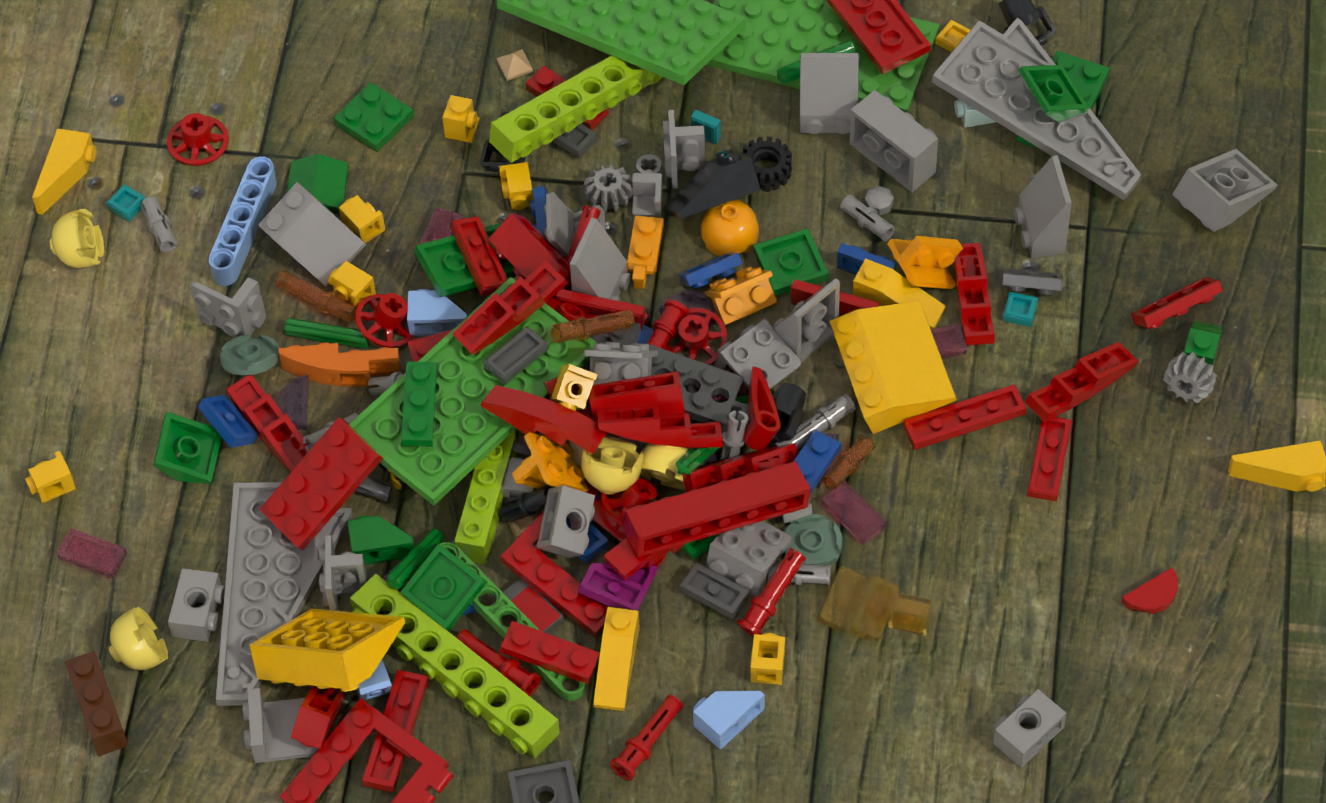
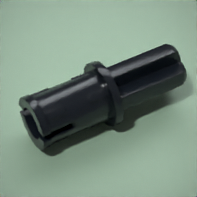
(526, 505)

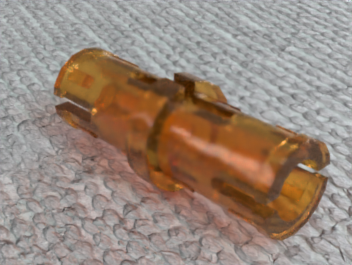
(848, 462)

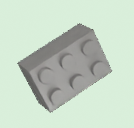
(893, 140)

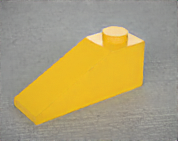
(63, 167)
(889, 288)
(1286, 467)
(616, 658)

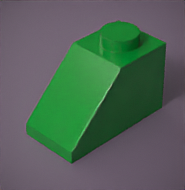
(1203, 341)
(378, 540)

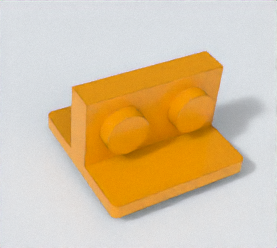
(926, 260)
(741, 294)
(549, 465)

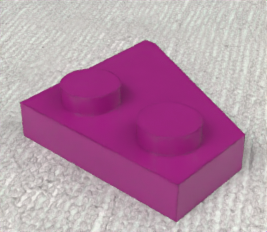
(610, 589)

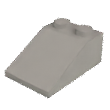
(827, 91)
(1223, 189)
(1045, 212)
(311, 233)
(598, 265)
(809, 322)

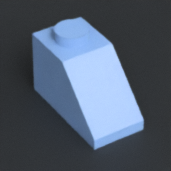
(431, 314)
(376, 685)
(726, 714)

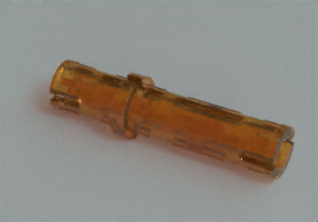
(326, 301)
(582, 328)

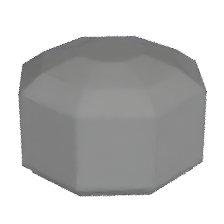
(880, 199)

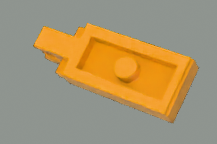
(644, 248)

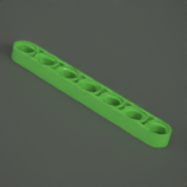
(505, 606)

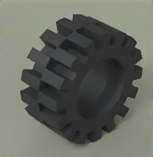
(771, 151)

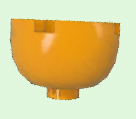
(730, 228)

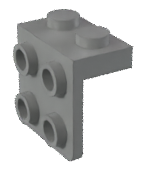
(563, 223)
(235, 315)
(760, 348)
(747, 554)
(272, 727)

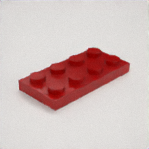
(882, 31)
(321, 483)

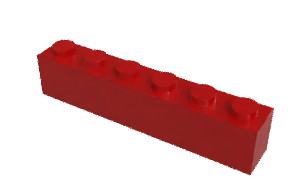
(716, 508)

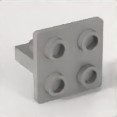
(682, 148)
(619, 363)
(341, 574)

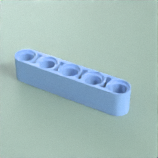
(248, 205)

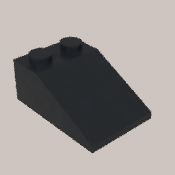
(714, 184)

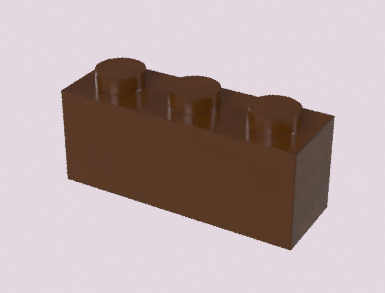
(96, 703)

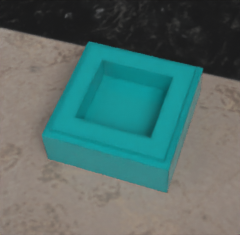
(711, 125)
(125, 203)
(1020, 309)

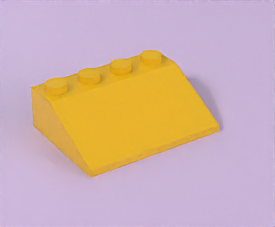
(892, 363)
(325, 648)

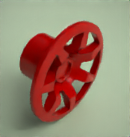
(197, 134)
(388, 315)
(695, 334)
(637, 494)

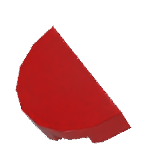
(1155, 594)

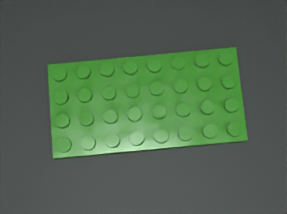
(786, 28)
(656, 35)
(462, 427)

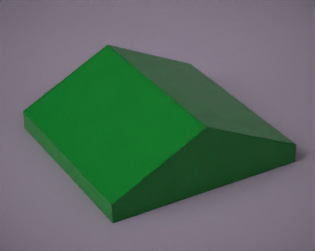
(1054, 91)
(322, 178)
(187, 449)

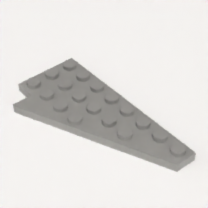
(987, 78)
(263, 584)

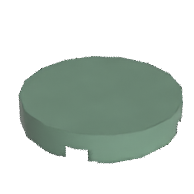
(249, 355)
(815, 539)

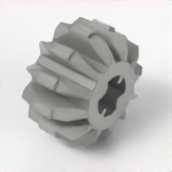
(608, 187)
(1190, 377)

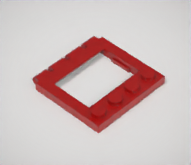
(555, 582)
(344, 744)

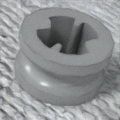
(649, 161)

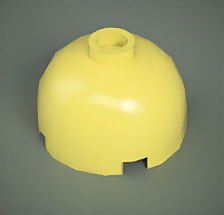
(77, 240)
(660, 464)
(612, 465)
(136, 642)

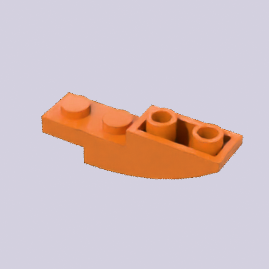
(328, 366)

